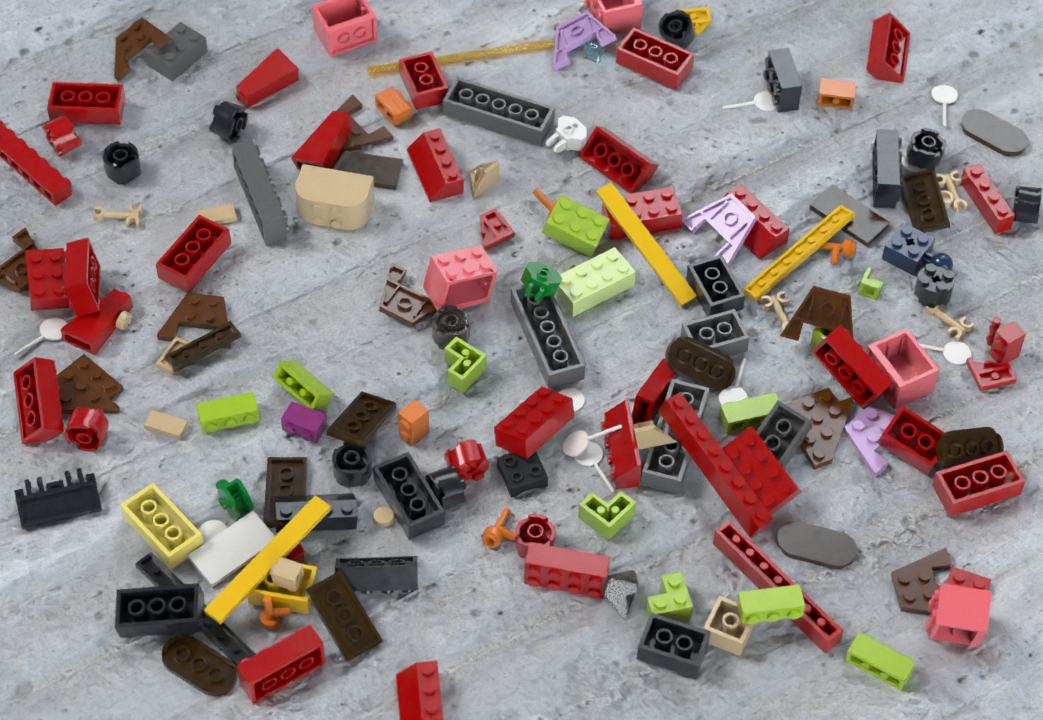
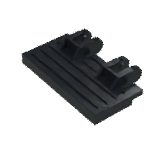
(58, 501)

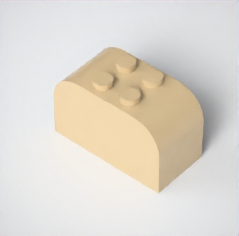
(334, 197)

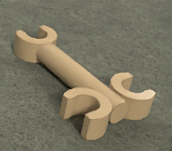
(950, 181)
(131, 216)
(777, 304)
(955, 328)

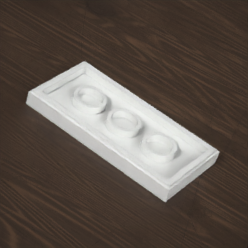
(231, 549)

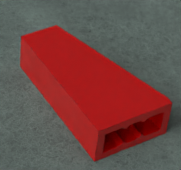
(267, 79)
(325, 142)
(94, 329)
(652, 393)

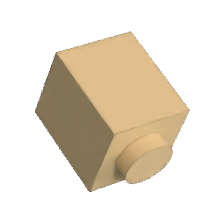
(287, 574)

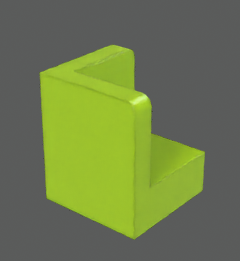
(869, 286)

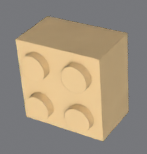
(727, 628)

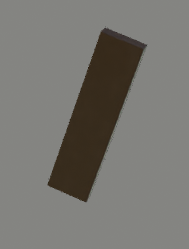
(202, 346)

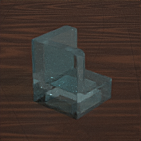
(594, 52)

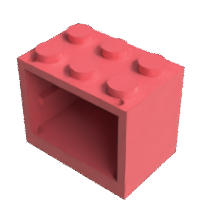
(616, 15)
(344, 25)
(460, 278)
(907, 367)
(958, 614)

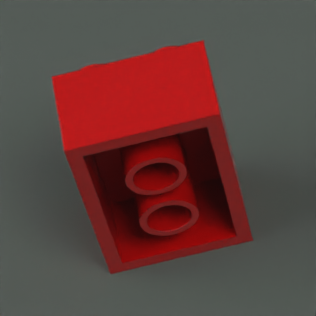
(423, 80)
(46, 279)
(912, 439)

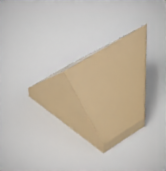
(483, 177)
(650, 435)

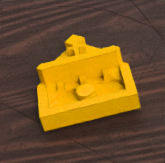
(700, 17)

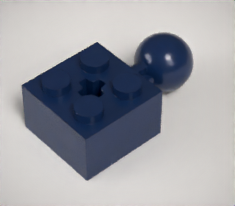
(911, 248)

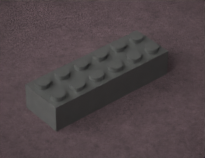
(498, 111)
(260, 192)
(548, 338)
(668, 463)

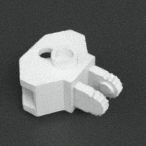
(567, 136)

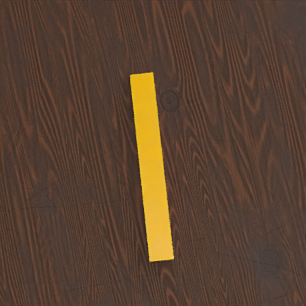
(646, 244)
(798, 253)
(261, 565)

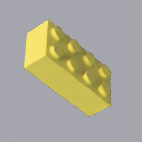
(161, 525)

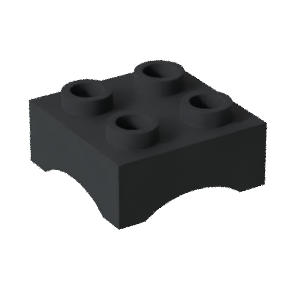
(522, 473)

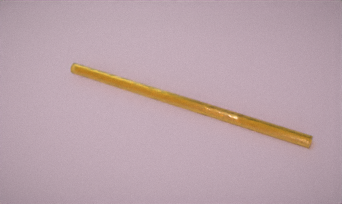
(470, 55)

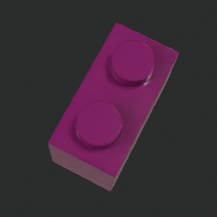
(304, 422)

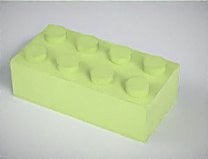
(595, 281)

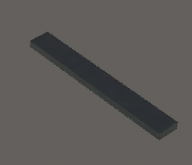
(217, 633)

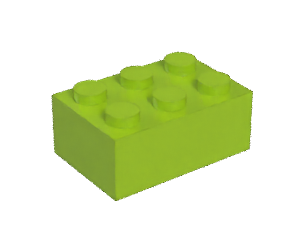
(575, 225)

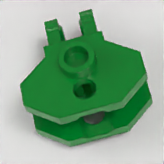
(540, 280)
(234, 498)

